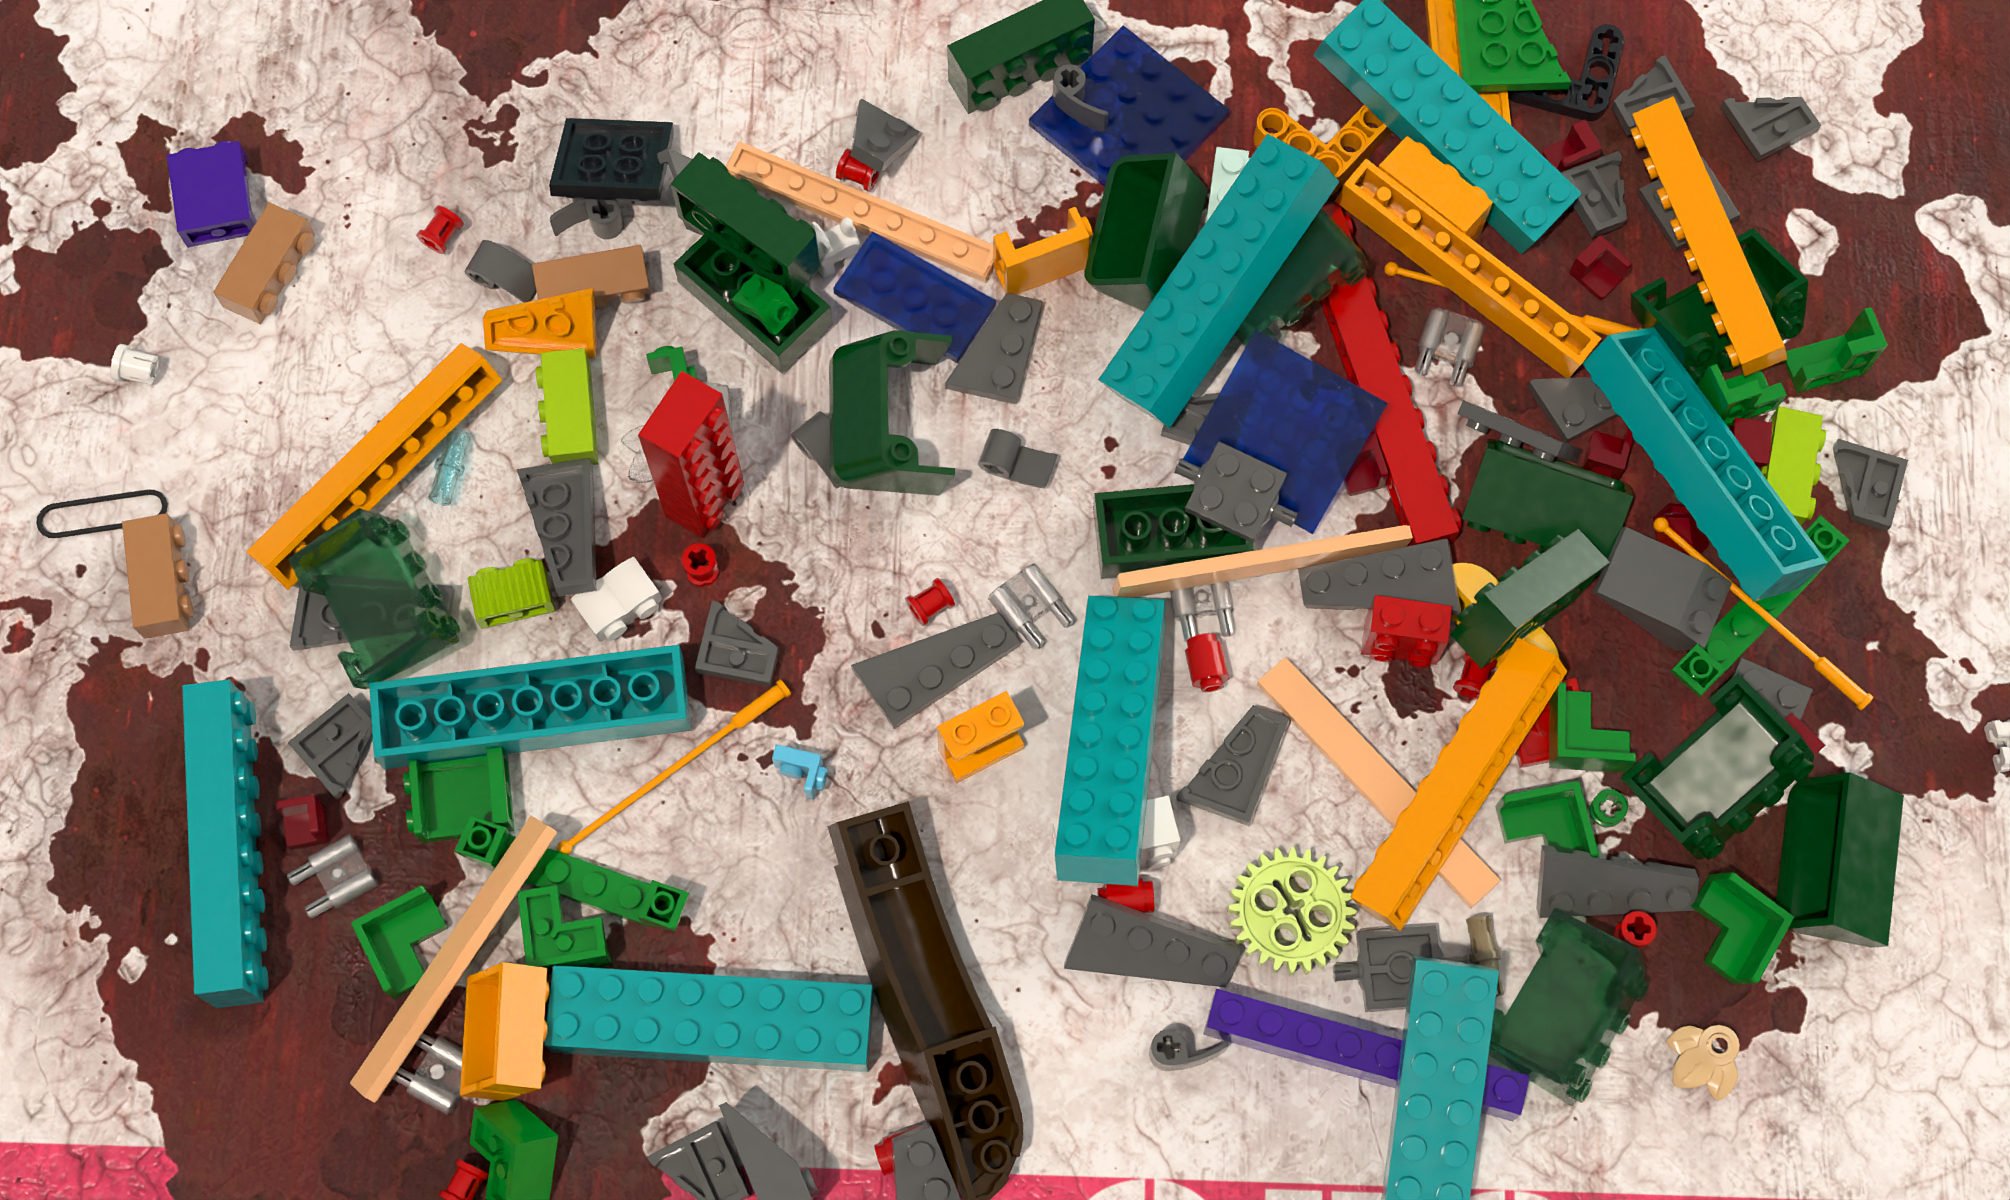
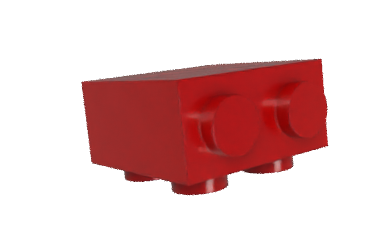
(1406, 631)

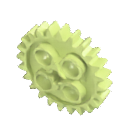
(1323, 895)

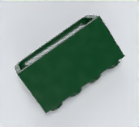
(1143, 226)
(1543, 499)
(1840, 858)

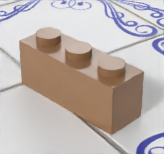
(265, 263)
(611, 273)
(157, 575)

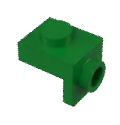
(766, 302)
(669, 359)

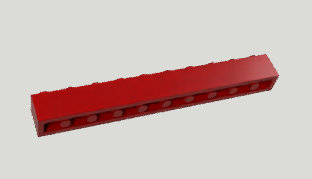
(1372, 364)

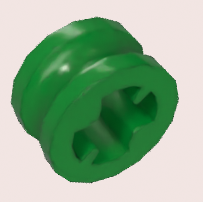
(1617, 799)

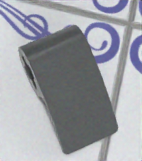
(1071, 99)
(593, 210)
(499, 266)
(814, 442)
(1009, 460)
(1180, 1059)

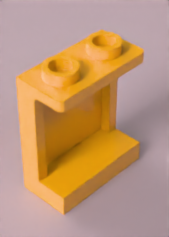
(1043, 260)
(980, 737)

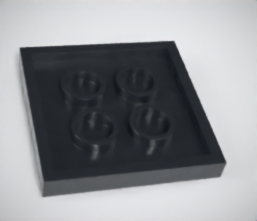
(611, 159)

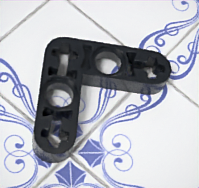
(1576, 96)

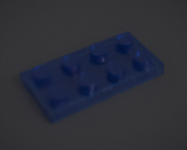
(913, 294)

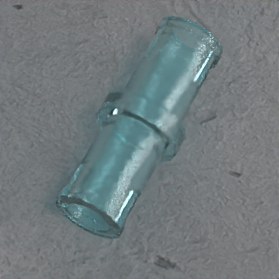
(449, 467)

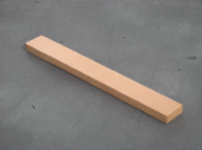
(868, 213)
(1259, 562)
(1366, 769)
(453, 959)

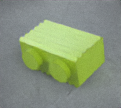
(511, 593)

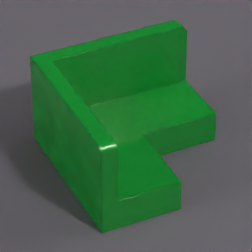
(1837, 357)
(1740, 395)
(1578, 746)
(1550, 812)
(1748, 924)
(392, 933)
(557, 943)
(518, 1151)

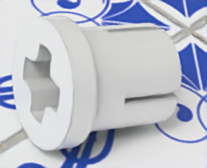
(133, 365)

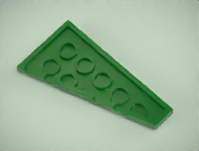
(1505, 47)

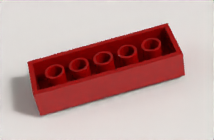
(692, 455)

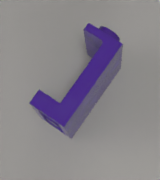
(211, 193)

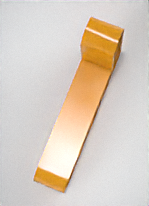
(1334, 157)

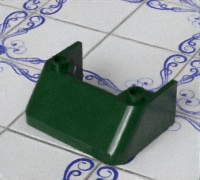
(860, 442)

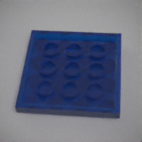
(1148, 105)
(1292, 418)

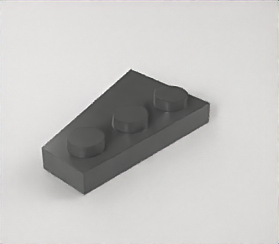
(1239, 769)

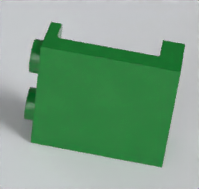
(453, 790)

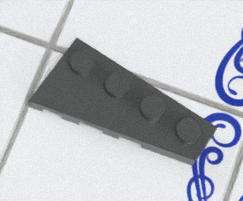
(1143, 946)

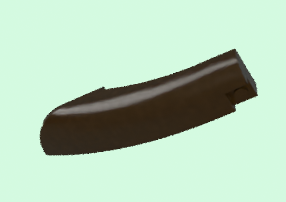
(929, 998)

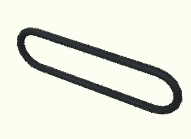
(94, 500)

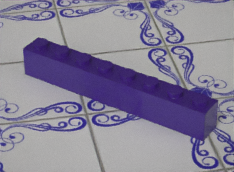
(1338, 1047)

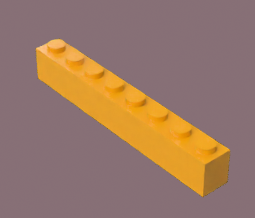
(1709, 237)
(1467, 269)
(379, 458)
(1458, 783)

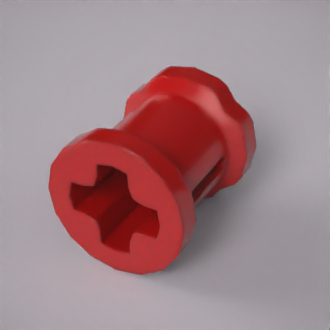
(856, 171)
(440, 229)
(698, 554)
(930, 601)
(1472, 678)
(1642, 923)
(464, 1182)

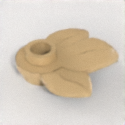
(1699, 1062)

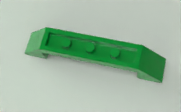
(1742, 625)
(580, 881)

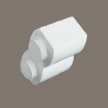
(619, 598)

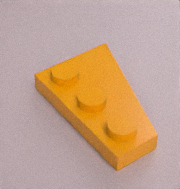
(544, 325)

